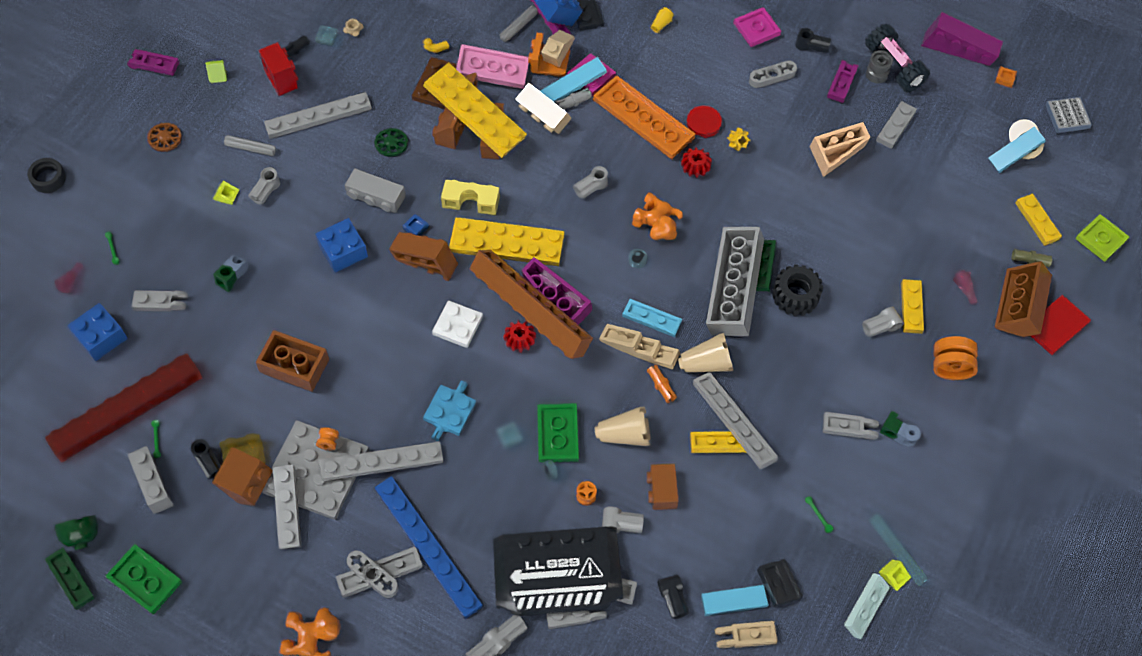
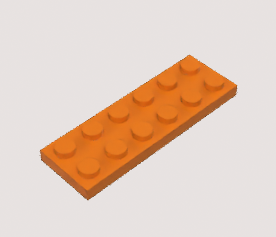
(644, 117)

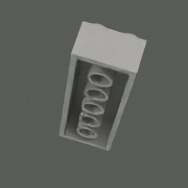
(735, 281)

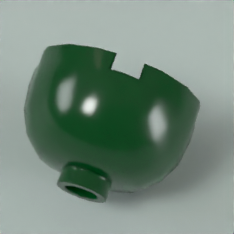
(77, 532)

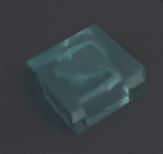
(326, 35)
(509, 435)

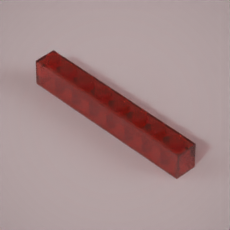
(123, 407)

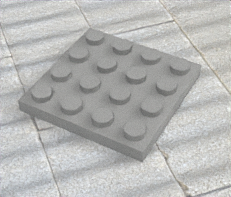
(313, 493)

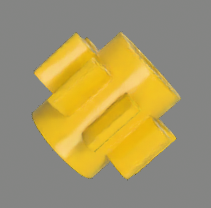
(738, 139)

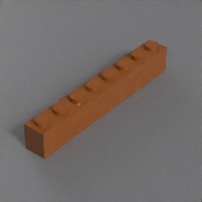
(531, 304)

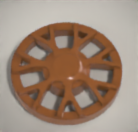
(164, 137)

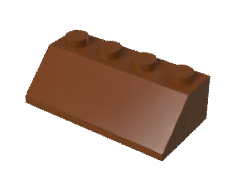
(451, 127)
(1024, 299)

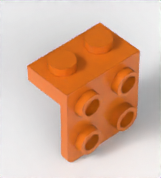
(537, 62)

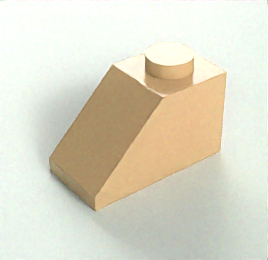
(557, 47)

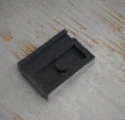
(590, 16)
(779, 582)

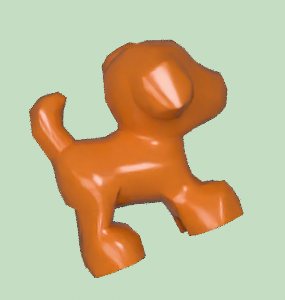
(657, 217)
(324, 627)

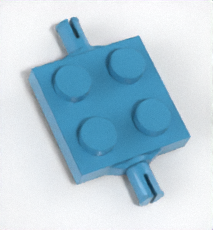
(449, 410)

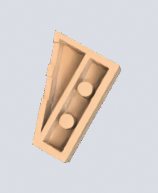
(838, 146)

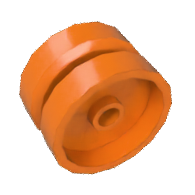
(955, 358)

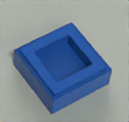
(416, 225)

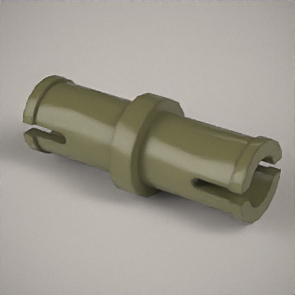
(1031, 257)

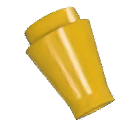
(662, 19)

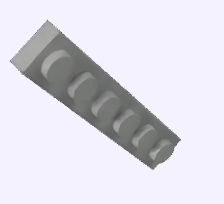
(317, 115)
(735, 420)
(380, 461)

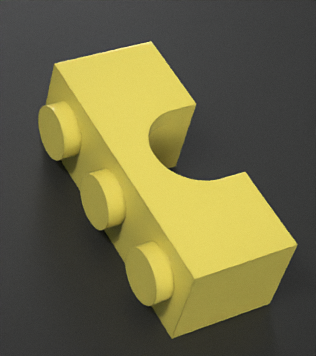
(457, 192)

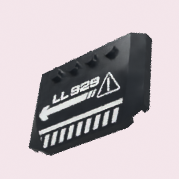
(557, 571)

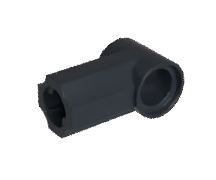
(808, 40)
(207, 459)
(672, 590)

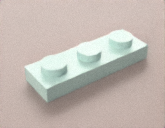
(866, 606)

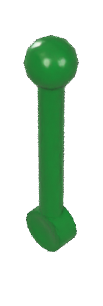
(115, 260)
(155, 424)
(828, 528)

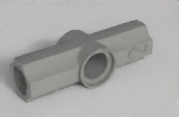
(499, 638)

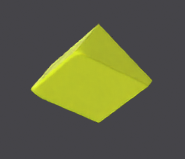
(226, 193)
(895, 574)

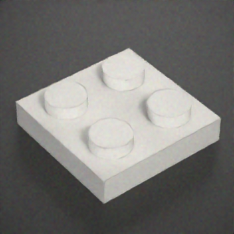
(457, 324)

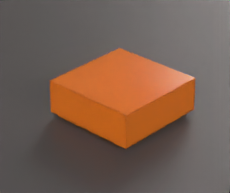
(1005, 77)

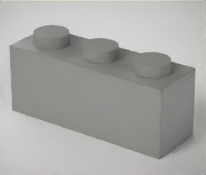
(375, 190)
(150, 480)

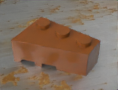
(424, 252)

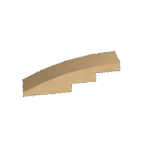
(638, 346)

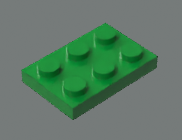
(557, 432)
(143, 579)

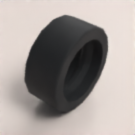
(42, 165)

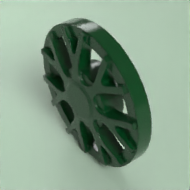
(391, 142)

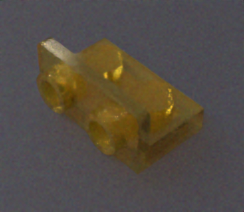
(250, 444)

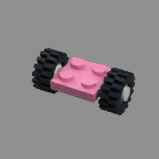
(913, 72)

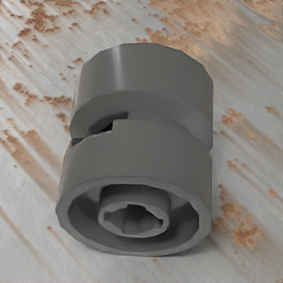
(879, 66)

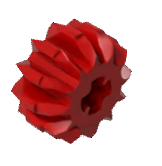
(696, 162)
(515, 330)

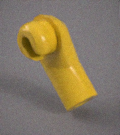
(435, 48)

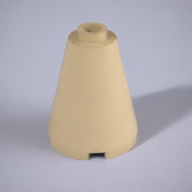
(707, 356)
(625, 428)

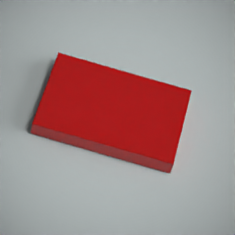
(1060, 324)

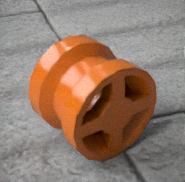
(327, 439)
(586, 488)

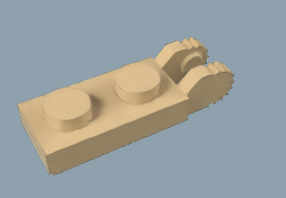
(748, 634)

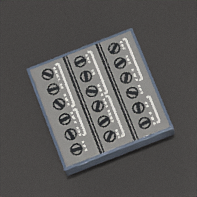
(1068, 114)

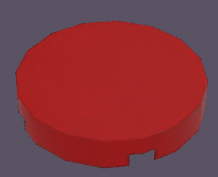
(704, 121)

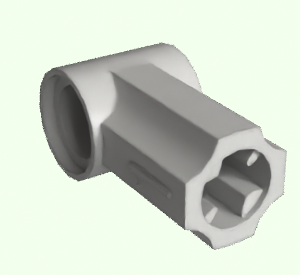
(591, 182)
(264, 186)
(886, 320)
(622, 521)

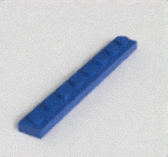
(428, 547)

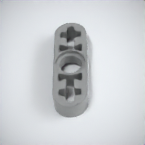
(767, 79)
(372, 582)

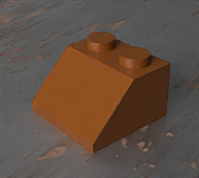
(242, 477)

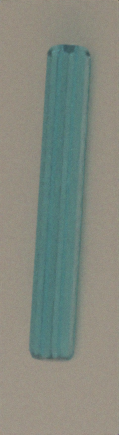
(898, 549)

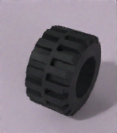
(801, 278)

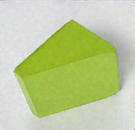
(216, 71)

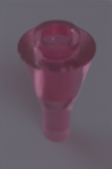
(66, 281)
(964, 282)

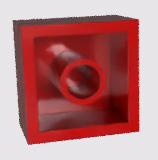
(279, 68)

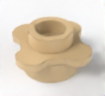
(353, 27)

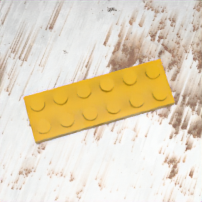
(475, 110)
(507, 241)

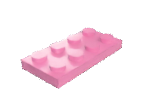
(493, 66)

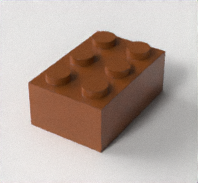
(292, 360)

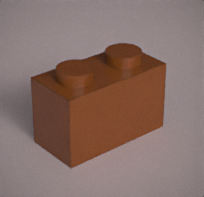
(663, 486)

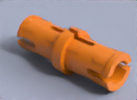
(661, 384)

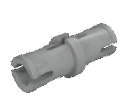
(574, 99)

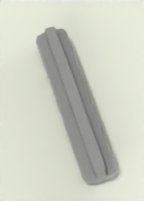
(514, 27)
(250, 145)

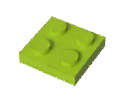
(1102, 237)

